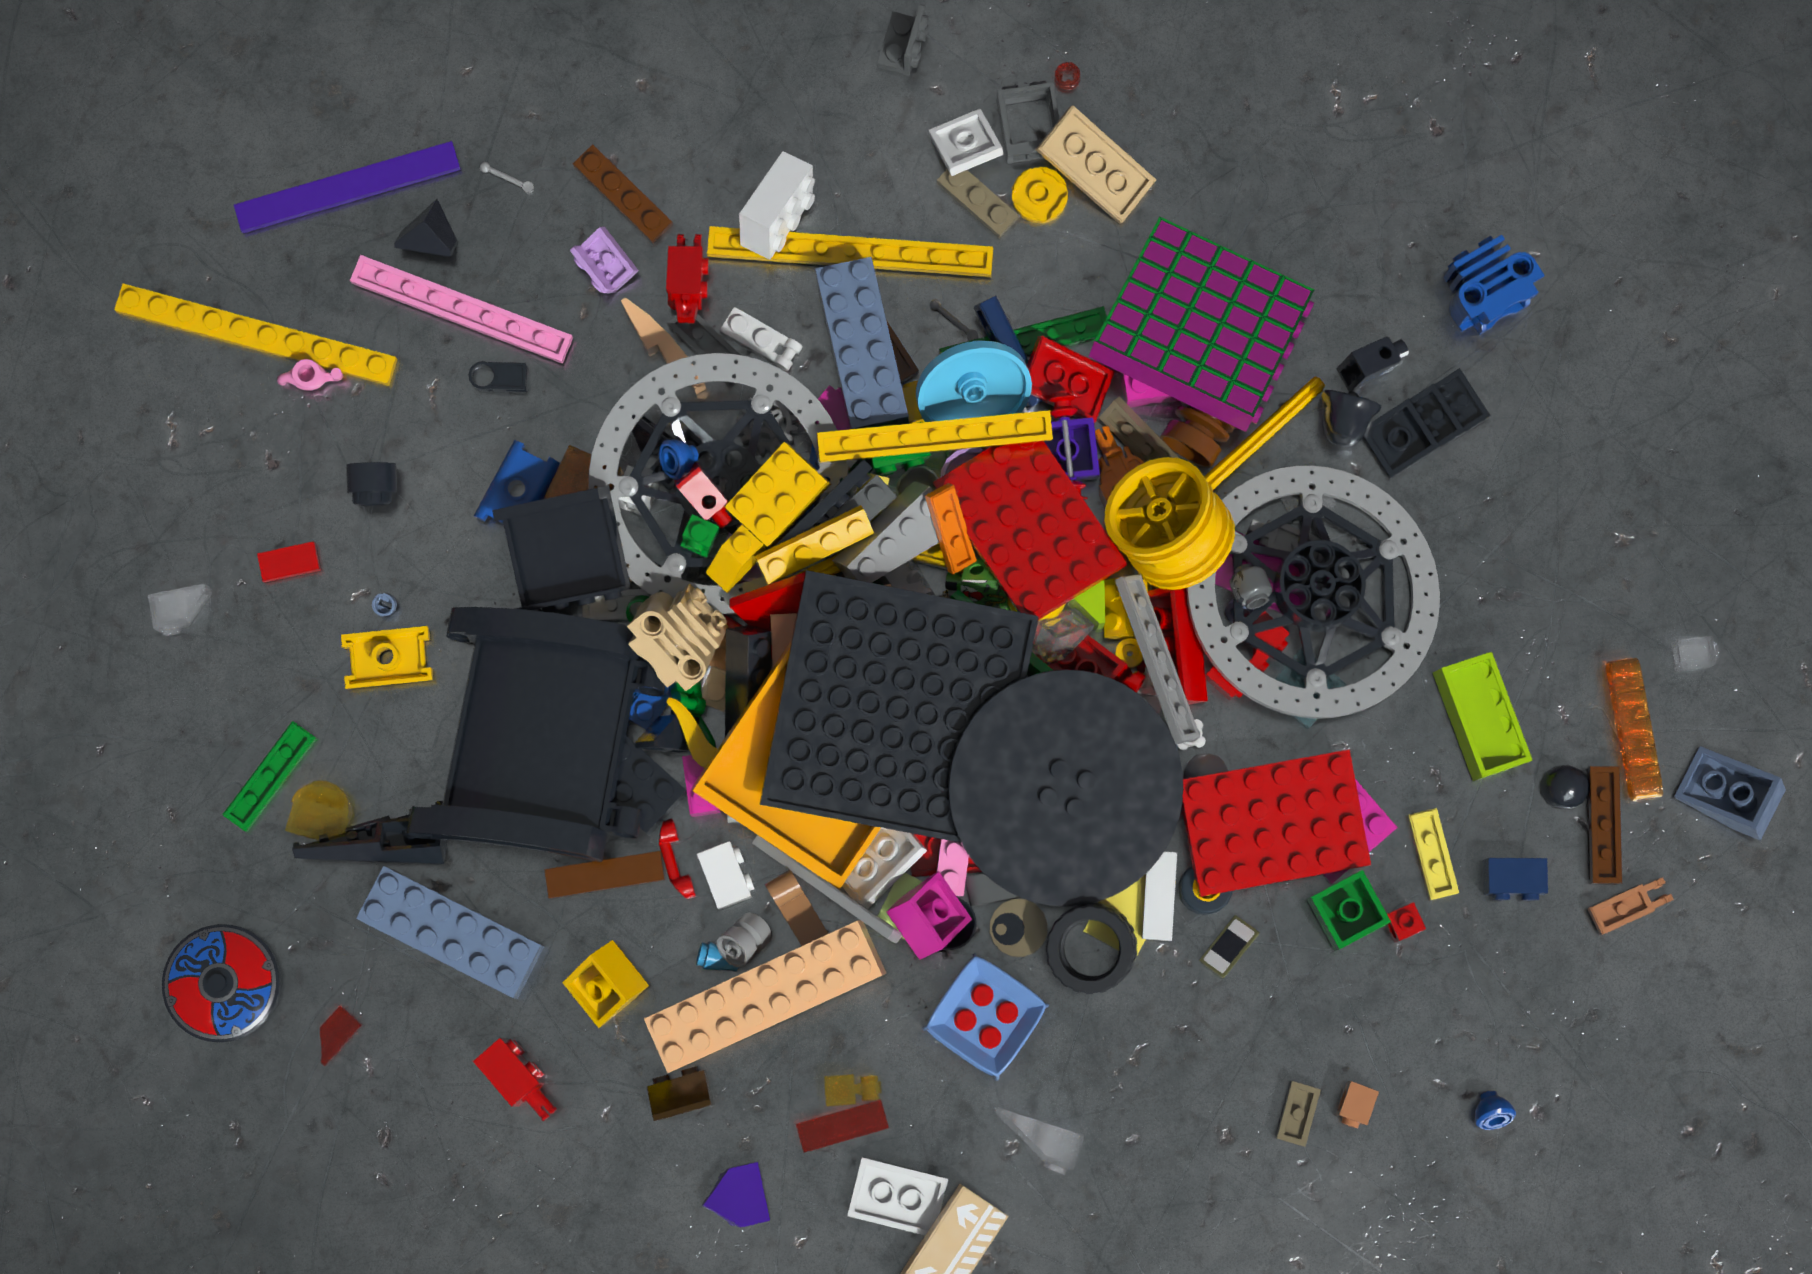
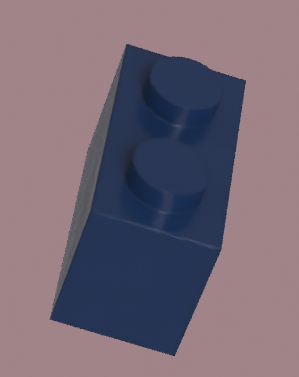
(1515, 877)

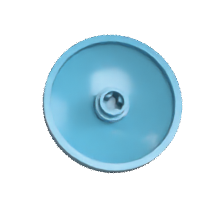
(973, 382)

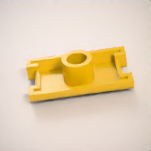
(407, 662)

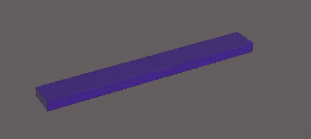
(347, 187)

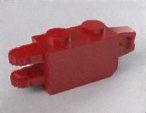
(685, 278)

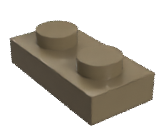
(1298, 1113)

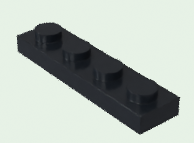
(836, 497)

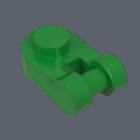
(691, 698)

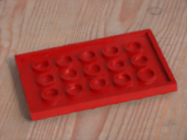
(1032, 526)
(1274, 823)

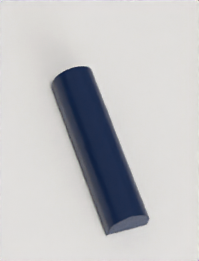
(1000, 330)

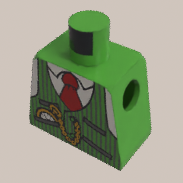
(978, 585)

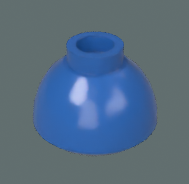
(677, 458)
(1493, 1111)

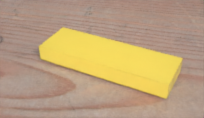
(1433, 854)

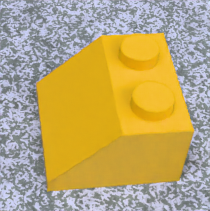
(605, 983)

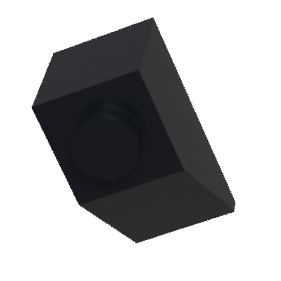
(664, 735)

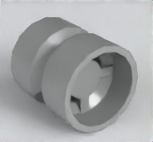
(744, 939)

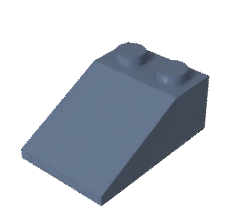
(1731, 792)

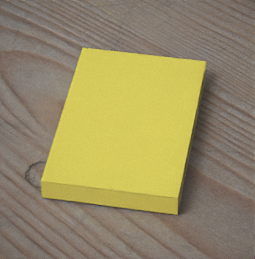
(1130, 904)

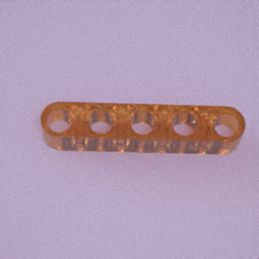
(1634, 729)

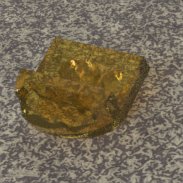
(319, 810)

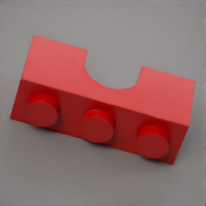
(1273, 637)

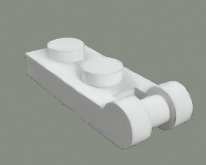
(760, 338)

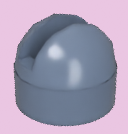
(383, 610)

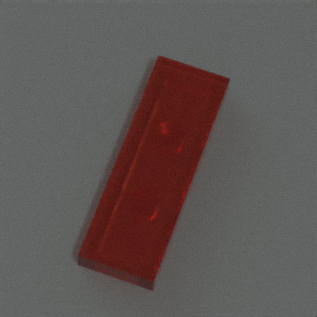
(842, 1126)

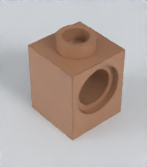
(1356, 1104)

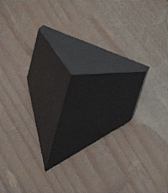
(428, 233)

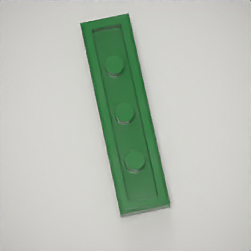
(269, 776)

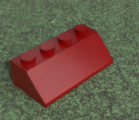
(1181, 641)

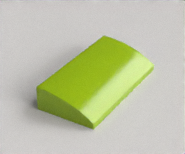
(1482, 716)

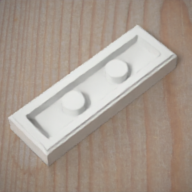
(1160, 899)

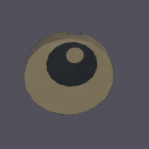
(1018, 928)

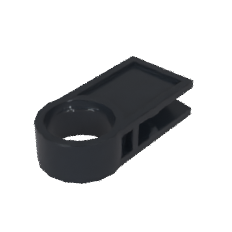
(507, 376)

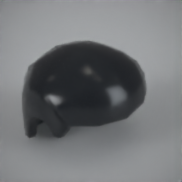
(1564, 786)

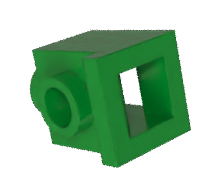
(699, 536)

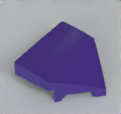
(739, 1196)

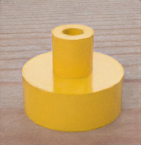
(1129, 646)

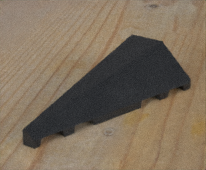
(377, 841)

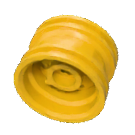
(1163, 529)

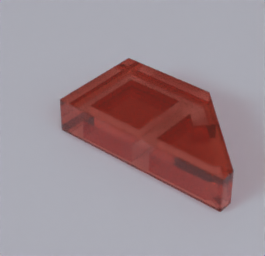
(336, 1033)

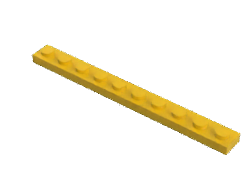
(885, 253)
(255, 334)

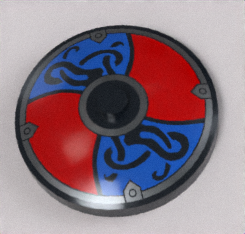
(221, 983)

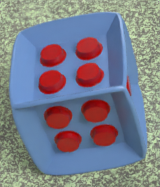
(986, 1016)

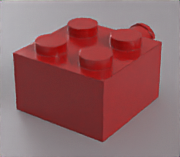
(514, 1076)

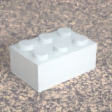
(777, 205)

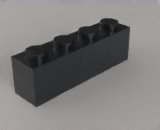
(746, 668)

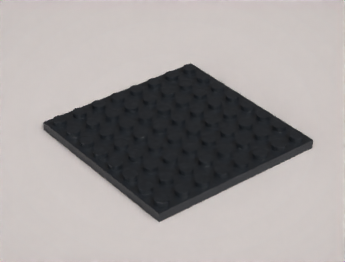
(880, 699)

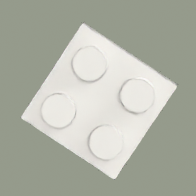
(966, 142)

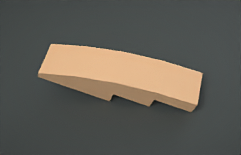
(655, 337)

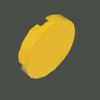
(1039, 195)

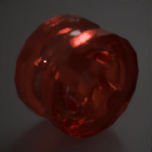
(1067, 67)

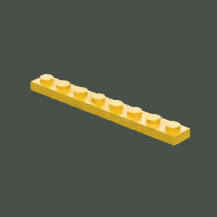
(934, 436)

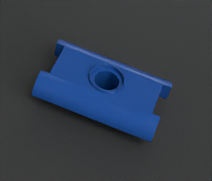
(515, 469)

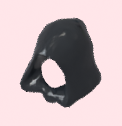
(1346, 416)

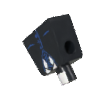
(1371, 362)

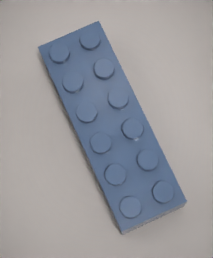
(861, 344)
(450, 932)

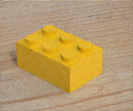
(777, 495)

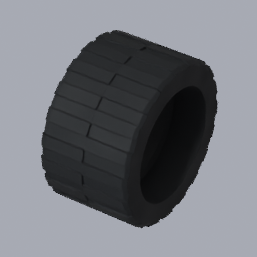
(1066, 973)

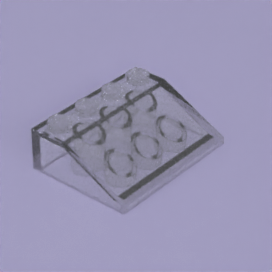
(1050, 1143)

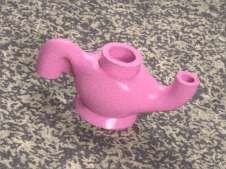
(309, 375)

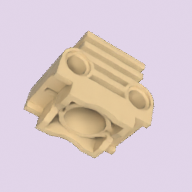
(677, 635)

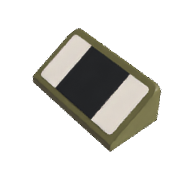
(1229, 946)

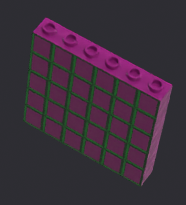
(1203, 324)

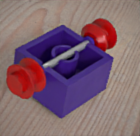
(1073, 441)

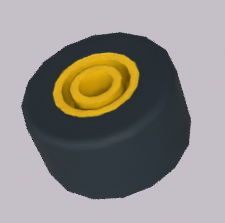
(1200, 905)

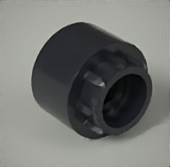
(371, 483)

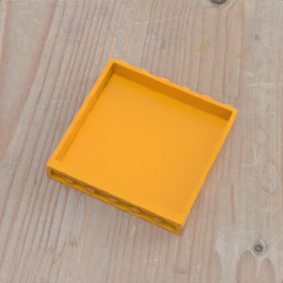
(735, 785)

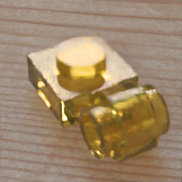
(842, 1089)

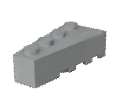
(898, 536)

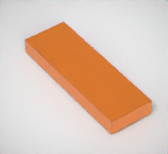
(950, 528)

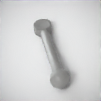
(527, 186)
(971, 334)

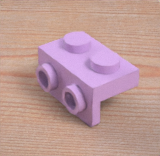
(604, 261)

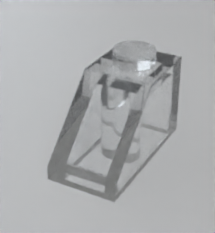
(177, 607)
(1060, 635)

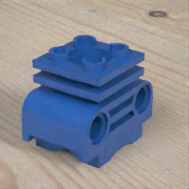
(1490, 284)

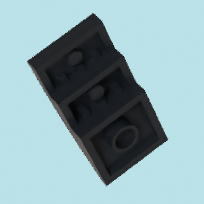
(1425, 423)

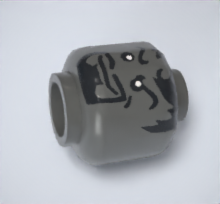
(1250, 586)

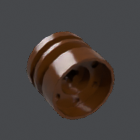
(1196, 435)

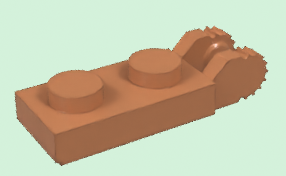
(1627, 907)

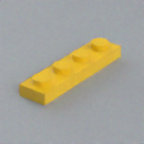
(814, 544)

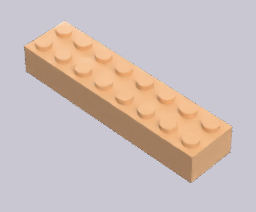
(765, 996)

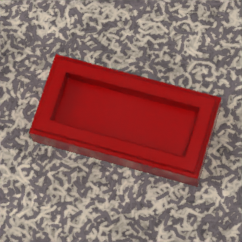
(289, 562)

